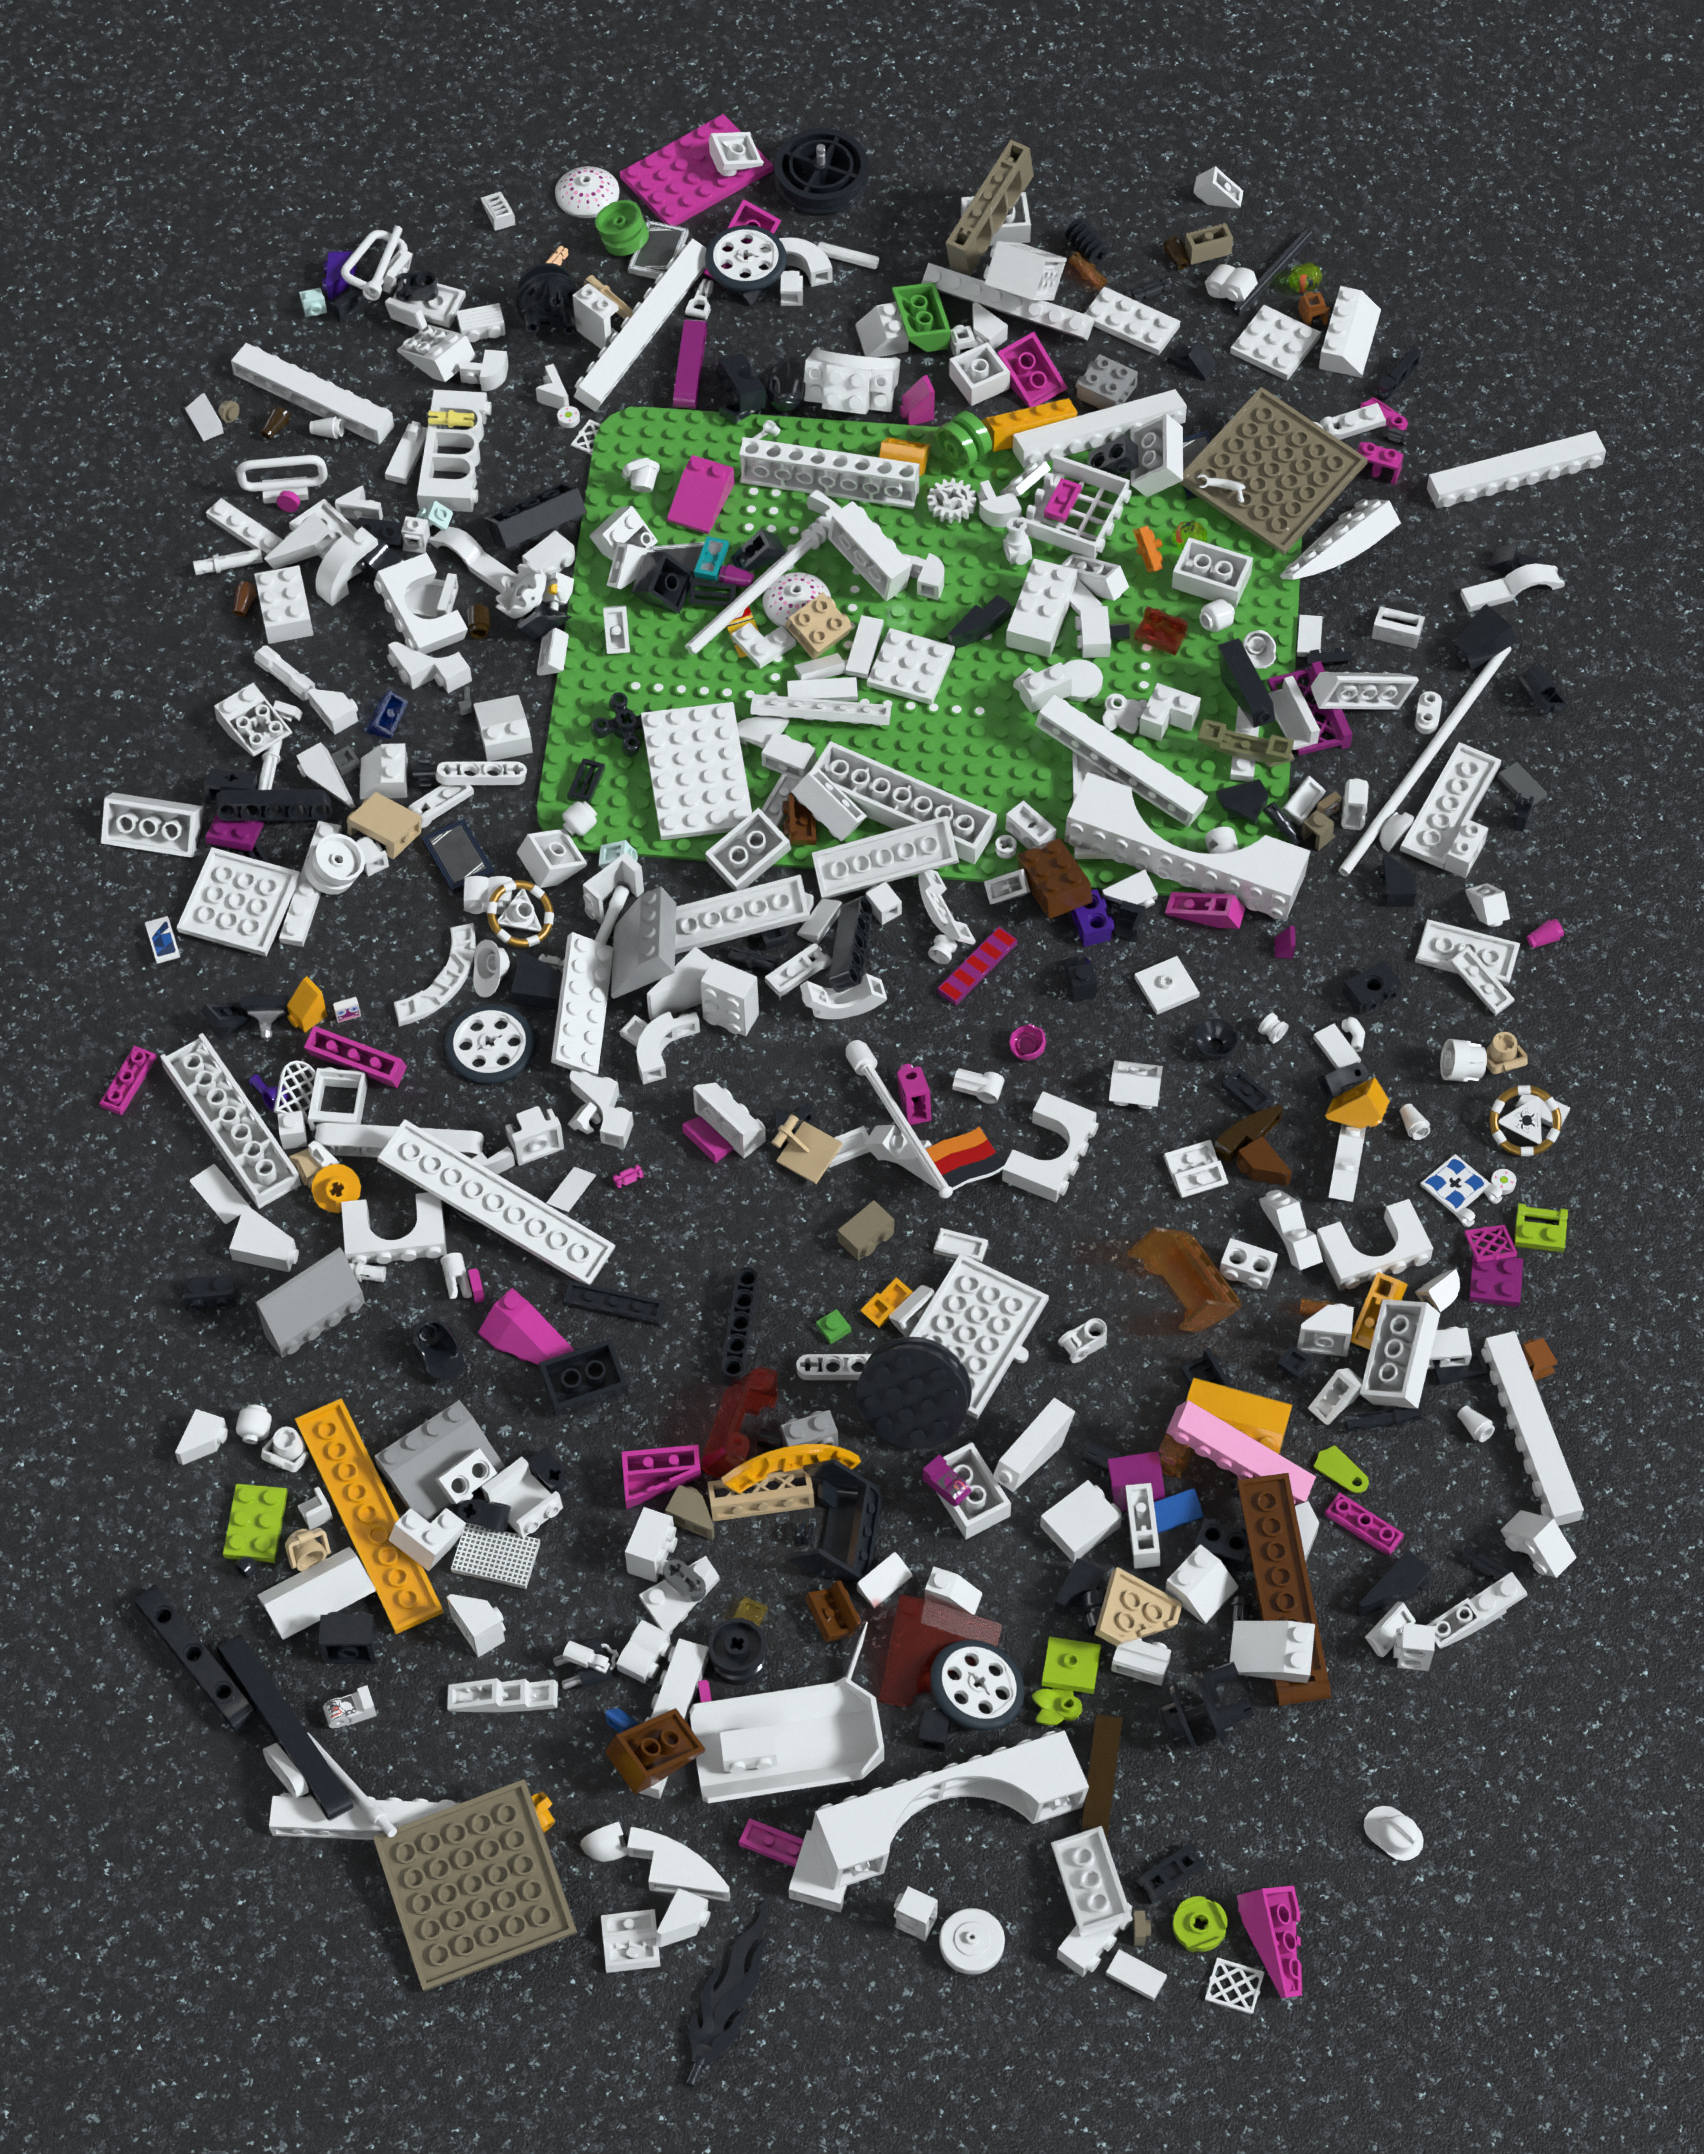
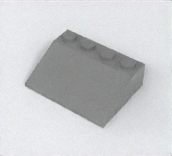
(644, 942)
(310, 1303)
(427, 1452)

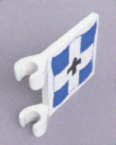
(1459, 1185)

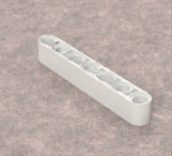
(372, 1139)

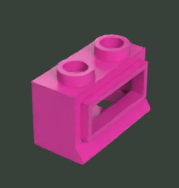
(1382, 458)

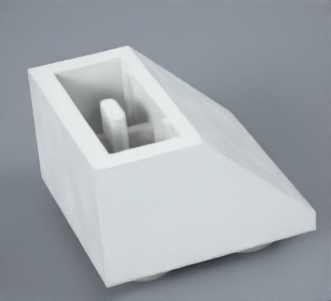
(624, 527)

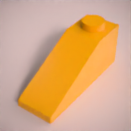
(1382, 1288)

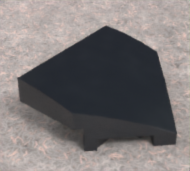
(1244, 800)

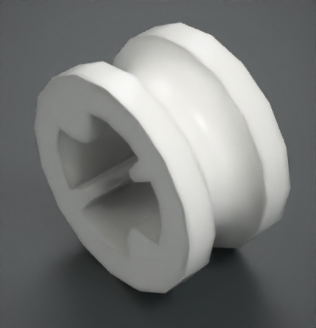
(1007, 852)

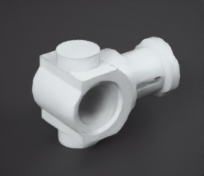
(1017, 544)

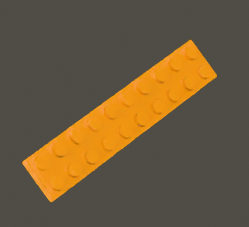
(367, 1515)

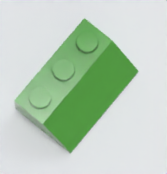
(923, 316)

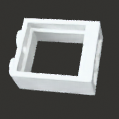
(337, 1078)

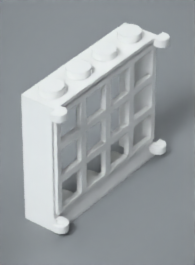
(1085, 474)

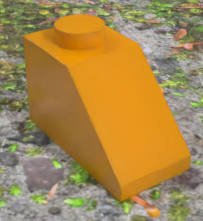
(306, 1006)

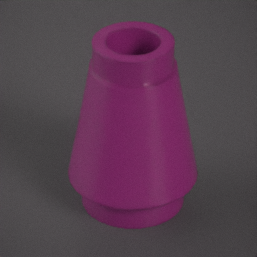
(734, 575)

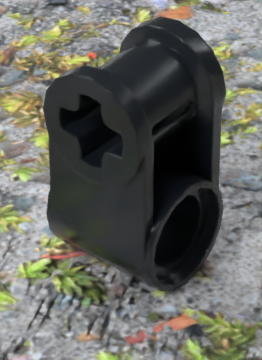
(418, 286)
(548, 1471)
(488, 1514)

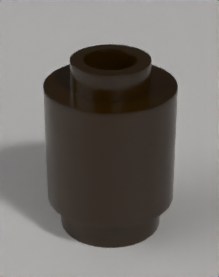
(478, 621)

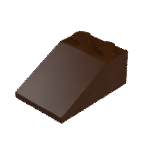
(653, 1750)

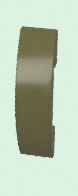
(1243, 745)

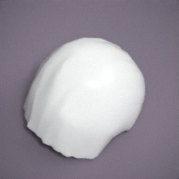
(1260, 648)

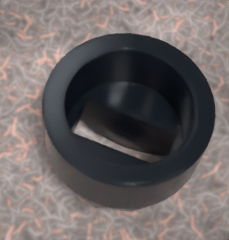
(246, 1566)

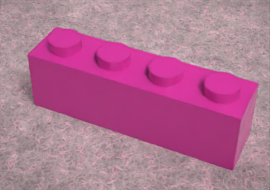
(356, 1056)

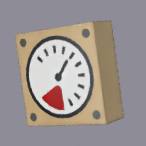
(1330, 804)

